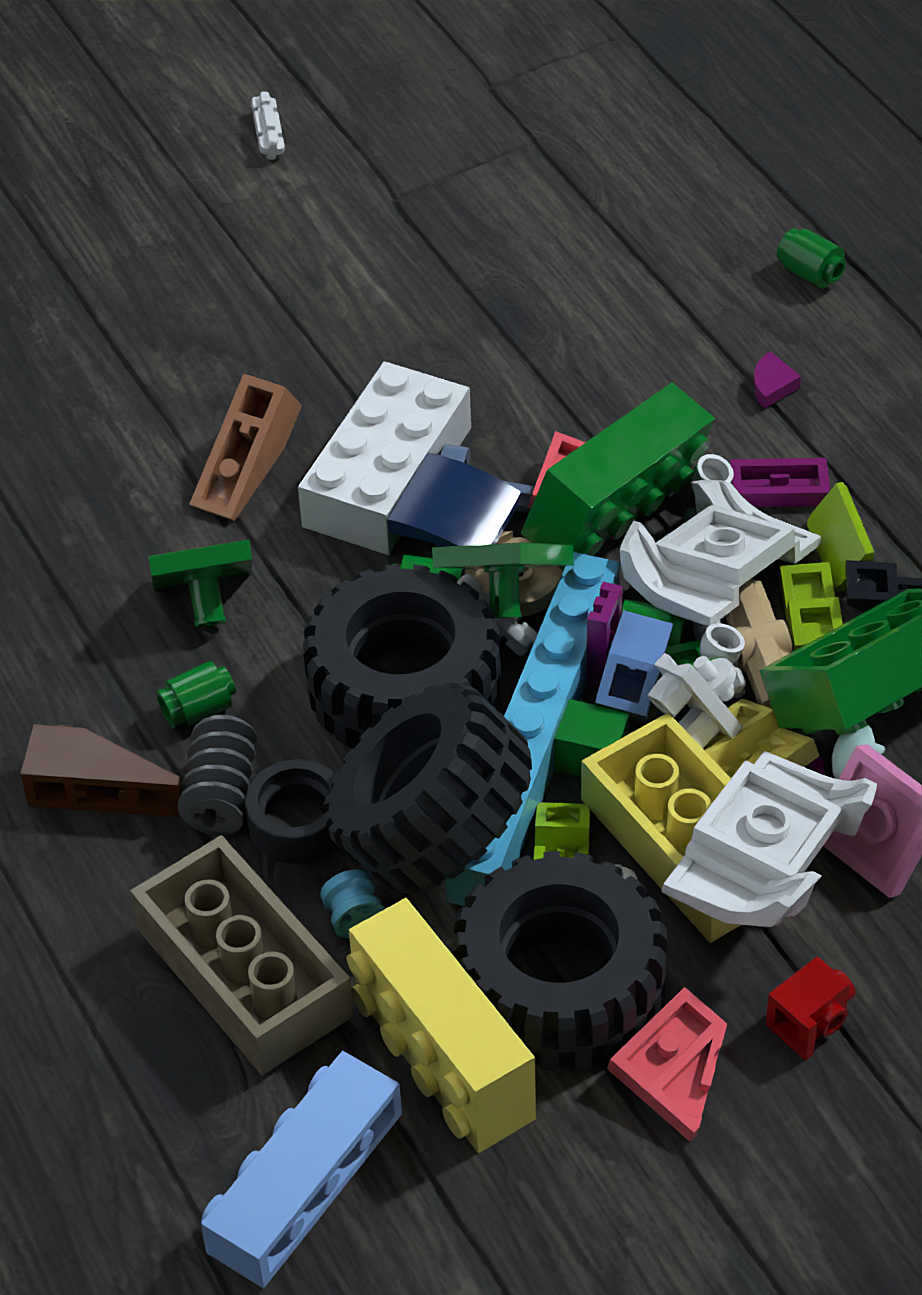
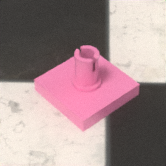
(891, 829)

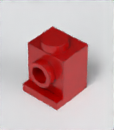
(809, 1005)

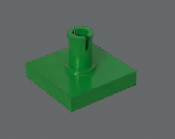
(503, 564)
(202, 570)

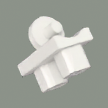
(701, 692)

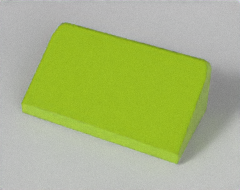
(840, 532)

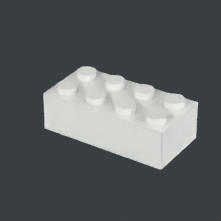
(378, 452)

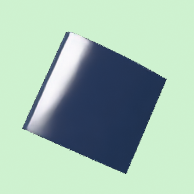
(453, 504)

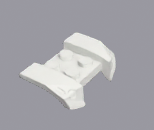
(708, 558)
(761, 838)

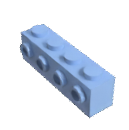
(300, 1168)

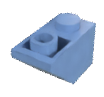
(631, 666)

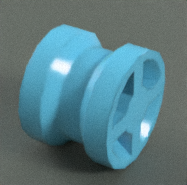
(350, 900)

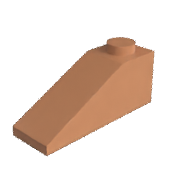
(246, 446)

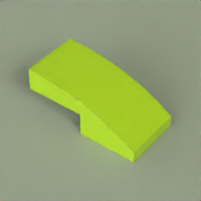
(809, 601)
(562, 829)

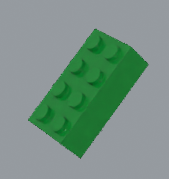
(620, 473)
(851, 670)

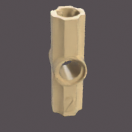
(763, 635)

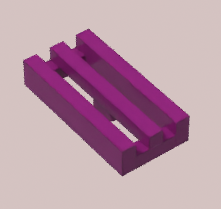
(781, 481)
(601, 630)

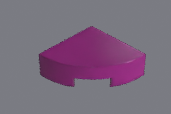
(774, 380)

